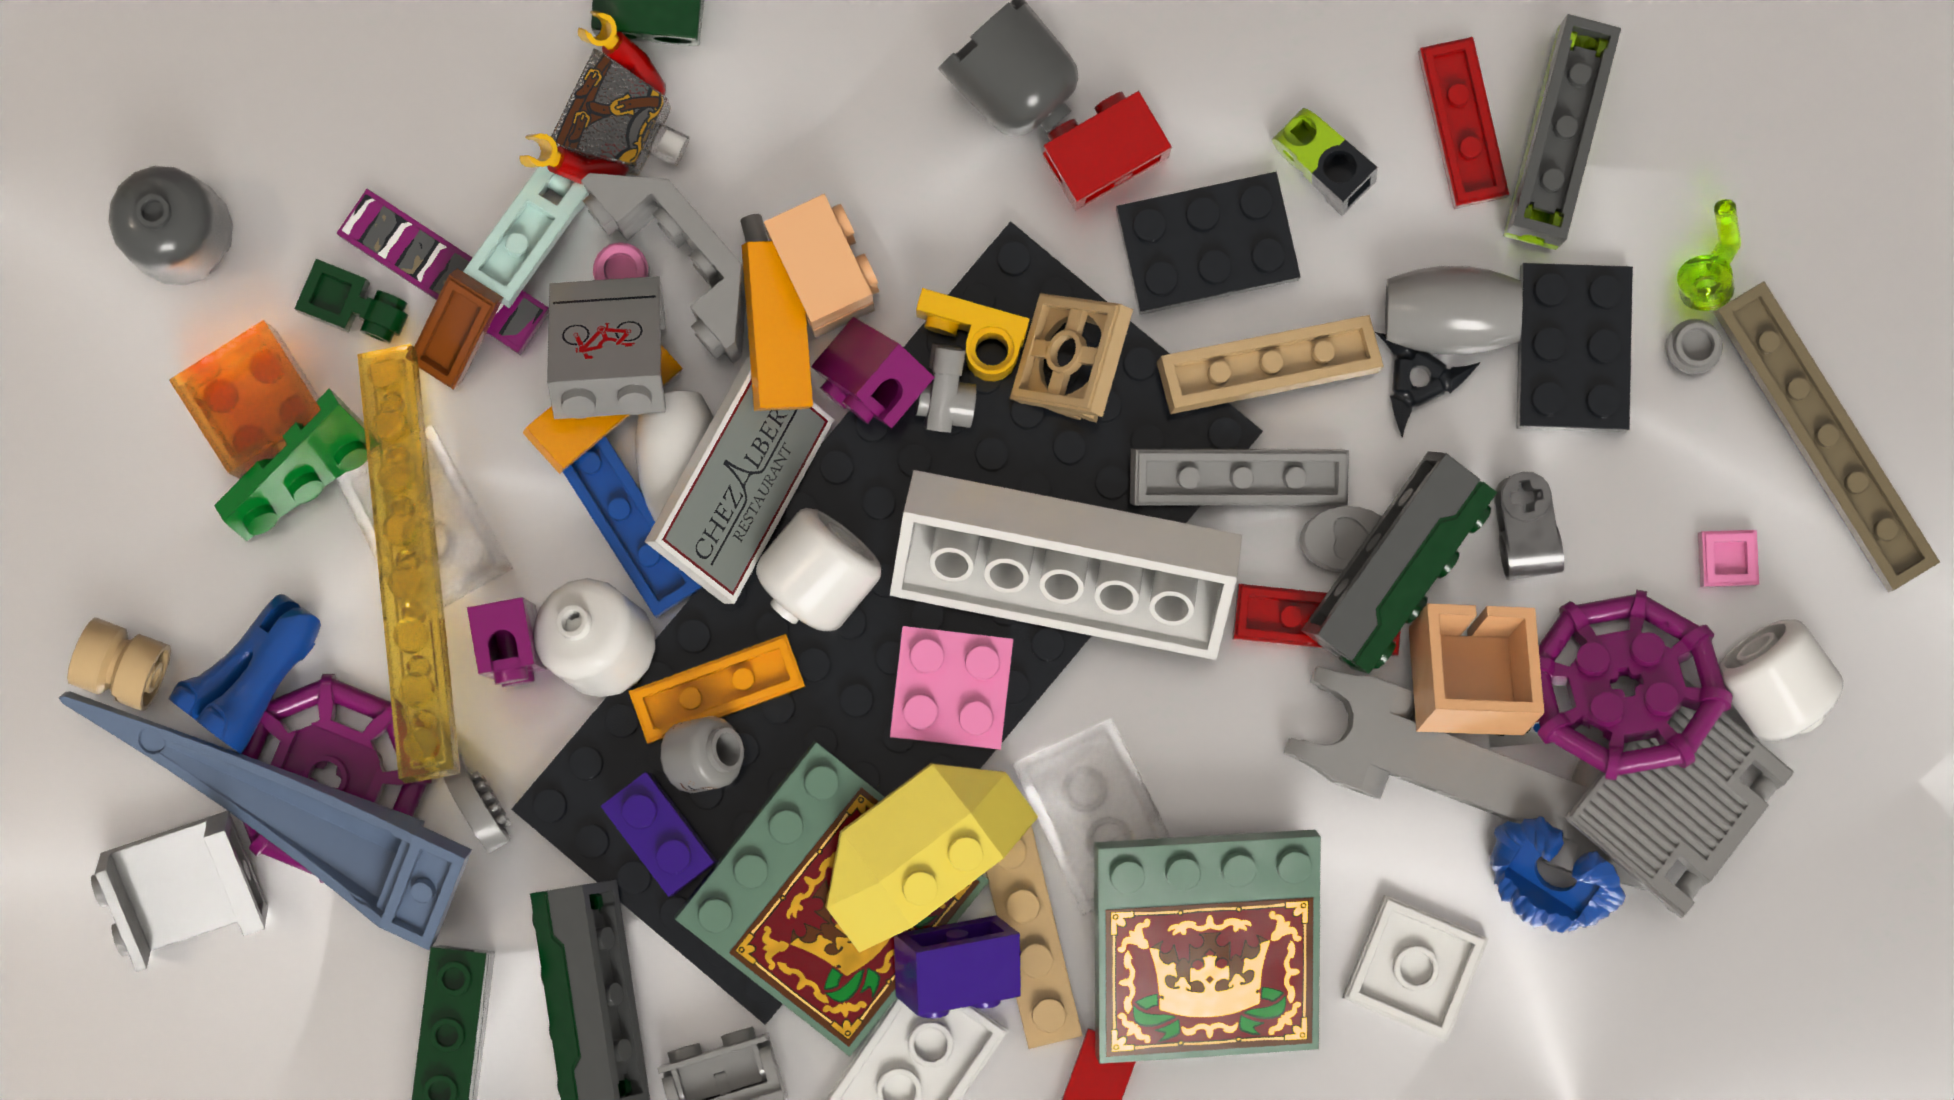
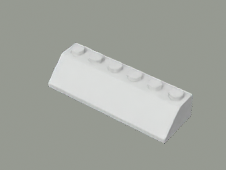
(1065, 565)

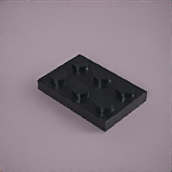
(1208, 243)
(1575, 347)

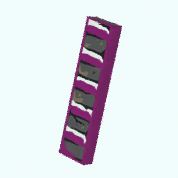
(428, 260)

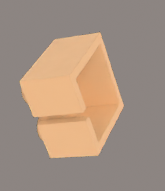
(821, 265)
(1480, 679)

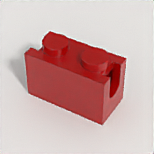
(1105, 148)

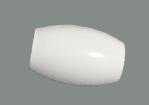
(667, 443)

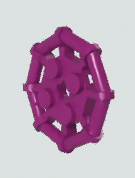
(1655, 699)
(329, 741)

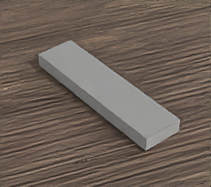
(1239, 477)

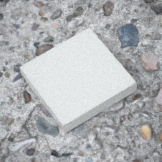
(1415, 968)

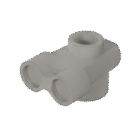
(946, 399)

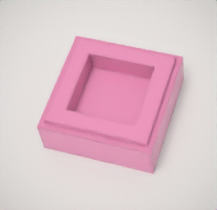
(1728, 558)

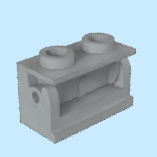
(737, 1071)

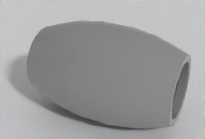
(1453, 310)

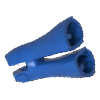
(239, 687)

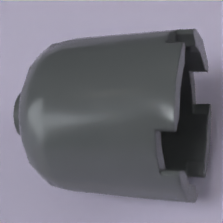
(1014, 71)
(170, 224)

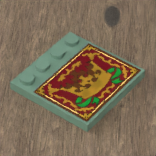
(769, 899)
(1207, 945)

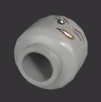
(701, 754)

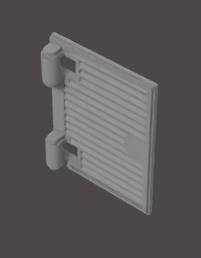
(1679, 812)

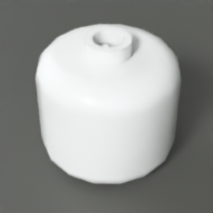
(817, 571)
(594, 637)
(1781, 680)

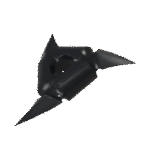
(1406, 394)

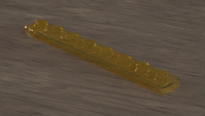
(408, 565)

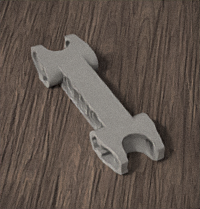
(1385, 743)

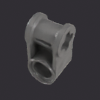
(1528, 540)

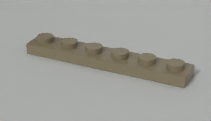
(1826, 437)

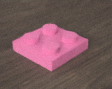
(951, 688)

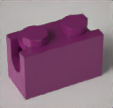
(871, 374)
(505, 641)

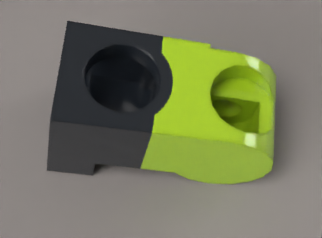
(1326, 160)

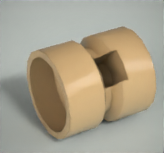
(111, 661)

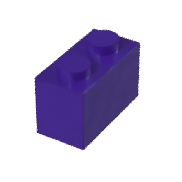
(659, 834)
(957, 966)

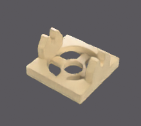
(1048, 317)

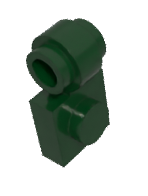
(338, 297)

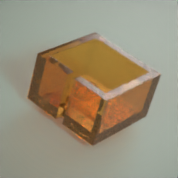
(247, 397)

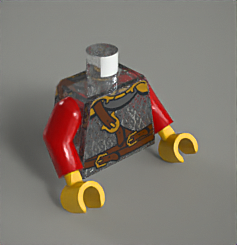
(611, 115)

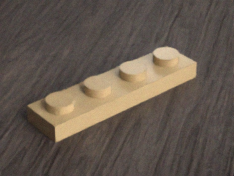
(1269, 364)
(1024, 904)

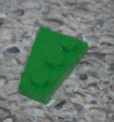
(310, 461)

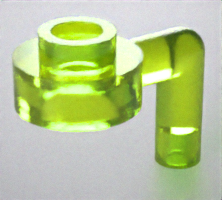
(1708, 280)

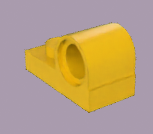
(948, 314)

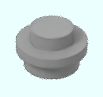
(1694, 346)

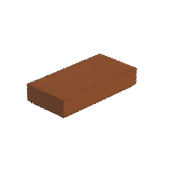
(456, 328)

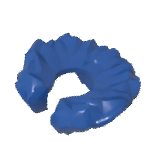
(1536, 900)

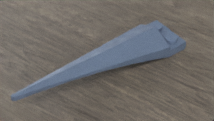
(361, 850)

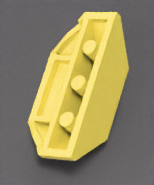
(922, 848)

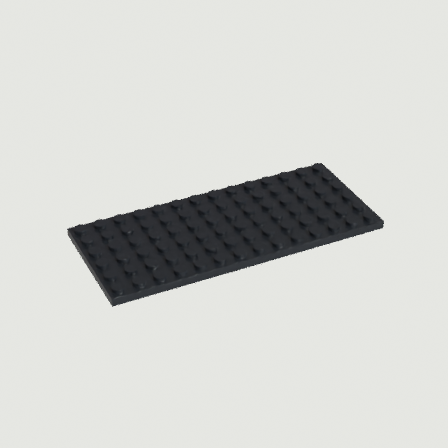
(852, 672)

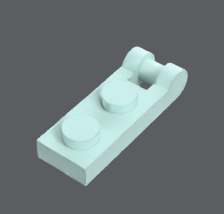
(526, 234)

